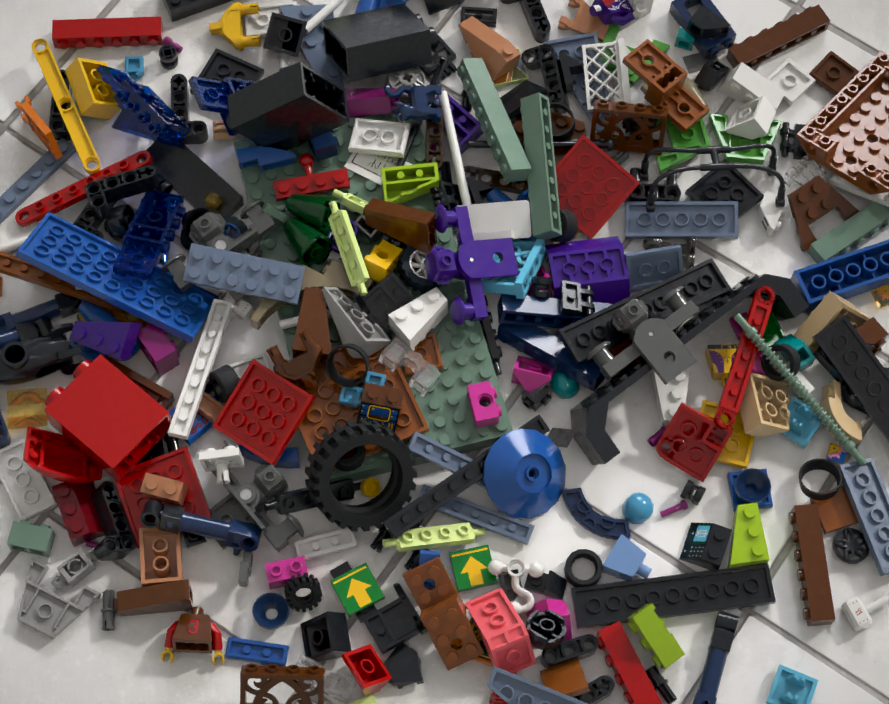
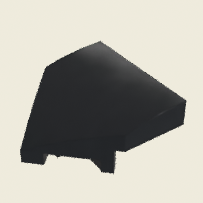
(404, 666)

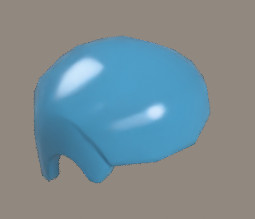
(637, 508)

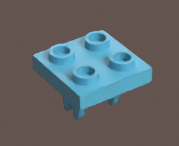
(802, 423)
(791, 687)

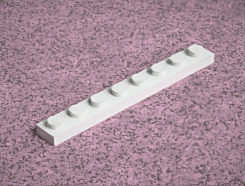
(200, 369)

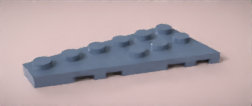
(573, 47)

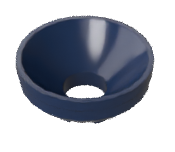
(756, 478)
(270, 601)

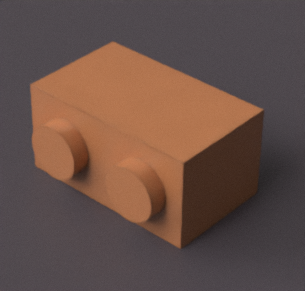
(164, 489)

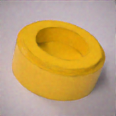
(370, 487)

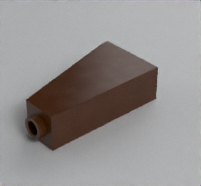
(403, 223)
(313, 316)
(155, 599)

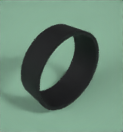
(563, 136)
(339, 379)
(821, 464)

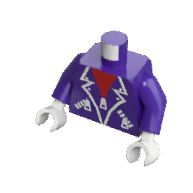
(616, 11)

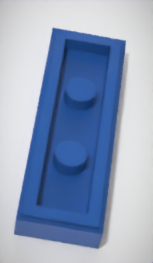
(256, 651)

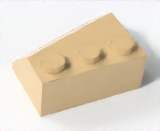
(827, 312)
(765, 406)

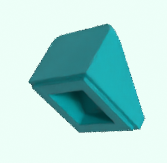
(684, 40)

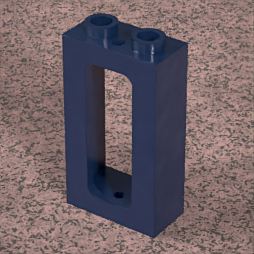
(706, 47)

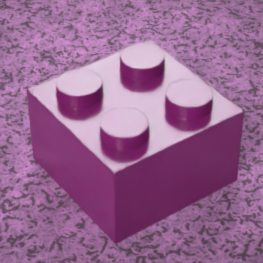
(158, 348)

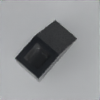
(707, 24)

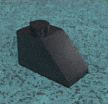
(711, 75)

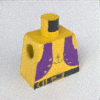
(720, 360)

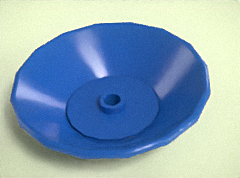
(508, 473)

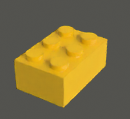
(90, 91)

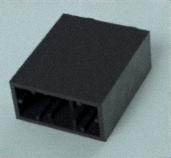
(378, 42)
(287, 108)

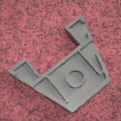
(46, 610)

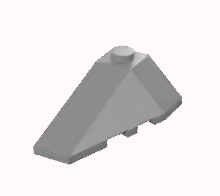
(353, 325)

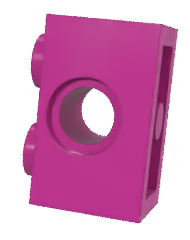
(483, 393)
(281, 571)

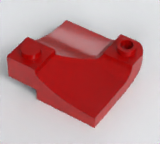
(693, 442)

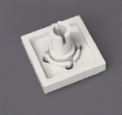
(222, 461)

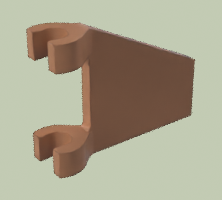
(583, 21)

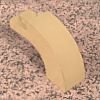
(833, 405)

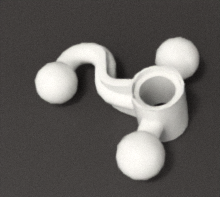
(535, 569)

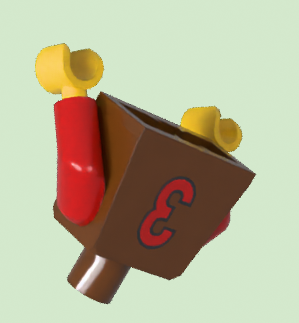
(193, 635)

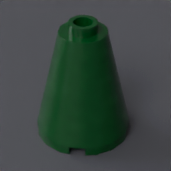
(312, 209)
(307, 242)

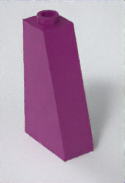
(369, 101)

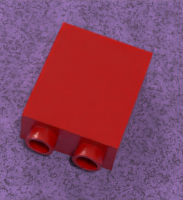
(107, 416)

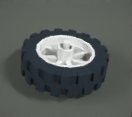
(411, 277)

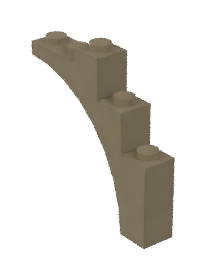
(332, 276)

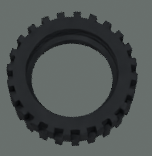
(333, 448)

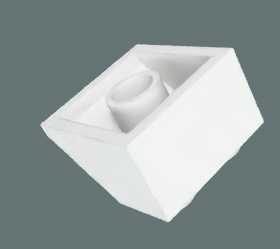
(752, 119)

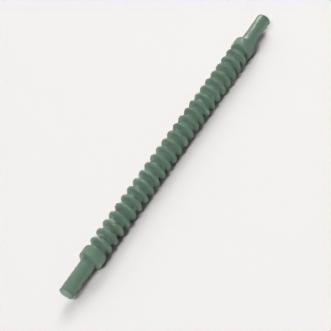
(848, 446)

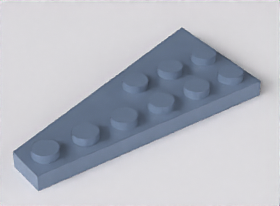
(313, 42)
(519, 690)

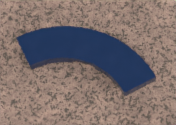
(590, 519)

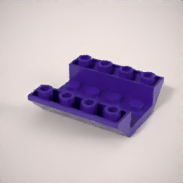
(593, 264)

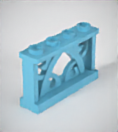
(534, 255)

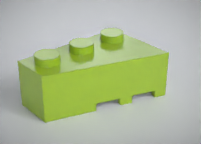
(408, 181)
(748, 538)
(655, 636)

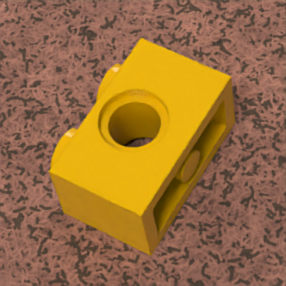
(382, 260)

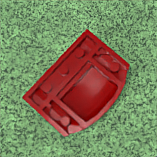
(58, 457)

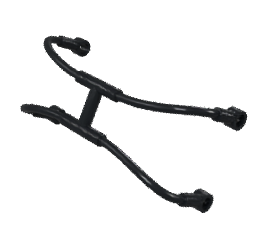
(714, 166)

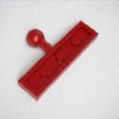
(311, 183)

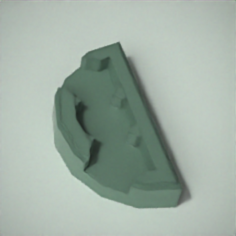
(275, 212)

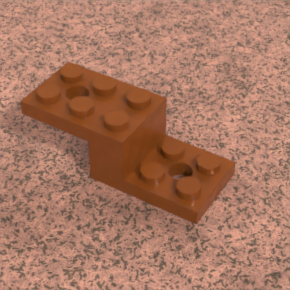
(665, 85)
(443, 613)

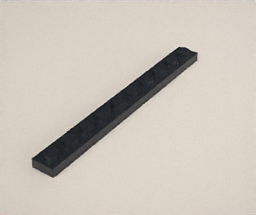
(447, 489)

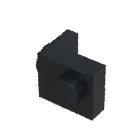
(543, 397)

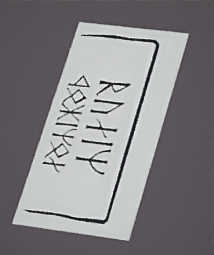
(370, 165)

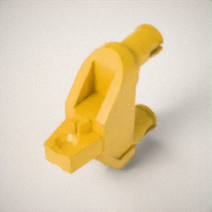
(231, 26)

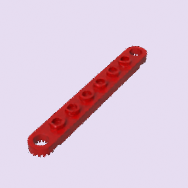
(76, 192)
(743, 360)

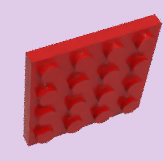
(592, 185)
(263, 412)
(172, 465)

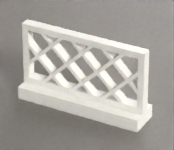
(621, 71)

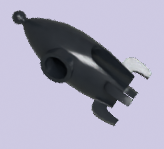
(38, 357)

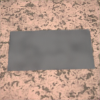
(696, 61)
(561, 437)

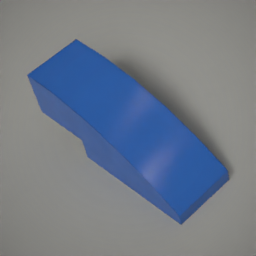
(264, 157)
(288, 459)

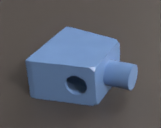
(626, 560)

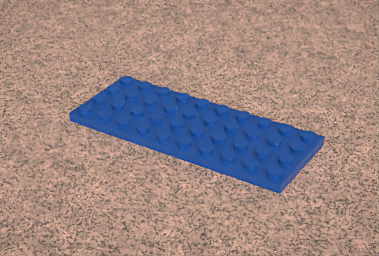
(88, 265)

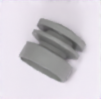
(407, 77)

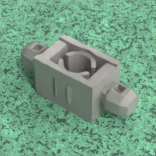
(59, 581)

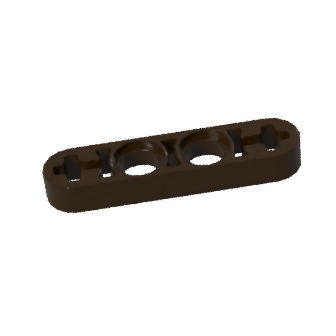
(434, 139)
(495, 177)

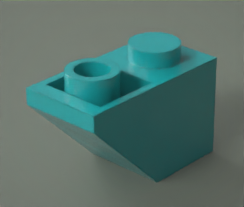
(806, 355)

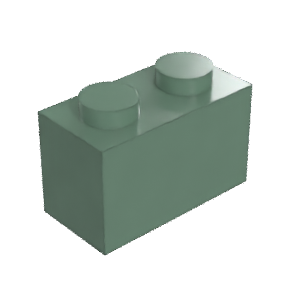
(31, 538)

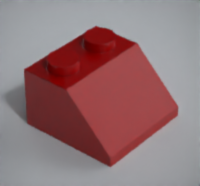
(367, 669)

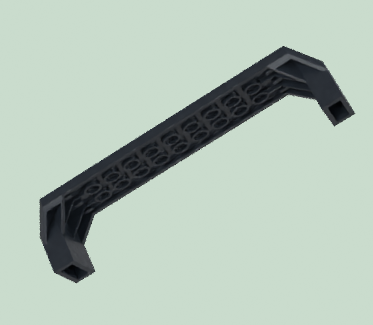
(591, 413)

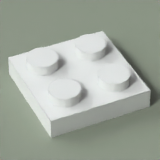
(791, 80)

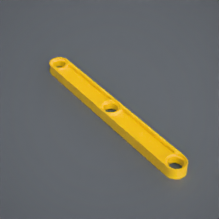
(70, 116)

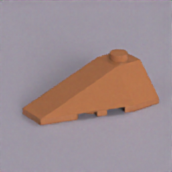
(494, 49)

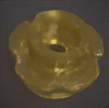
(212, 200)

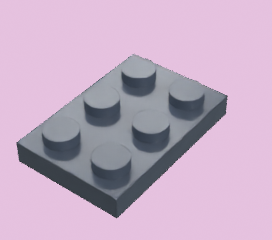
(653, 265)

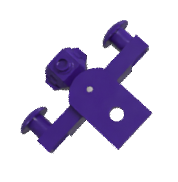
(470, 263)

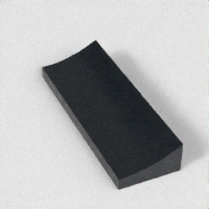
(193, 178)

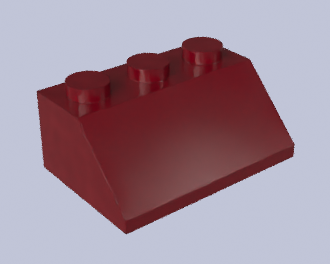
(78, 511)

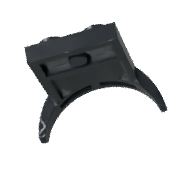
(384, 299)
(394, 622)

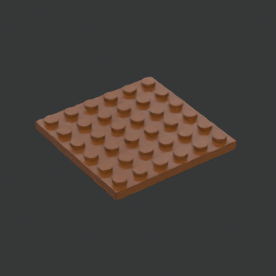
(326, 411)

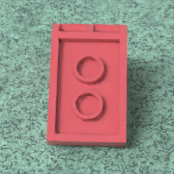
(502, 631)

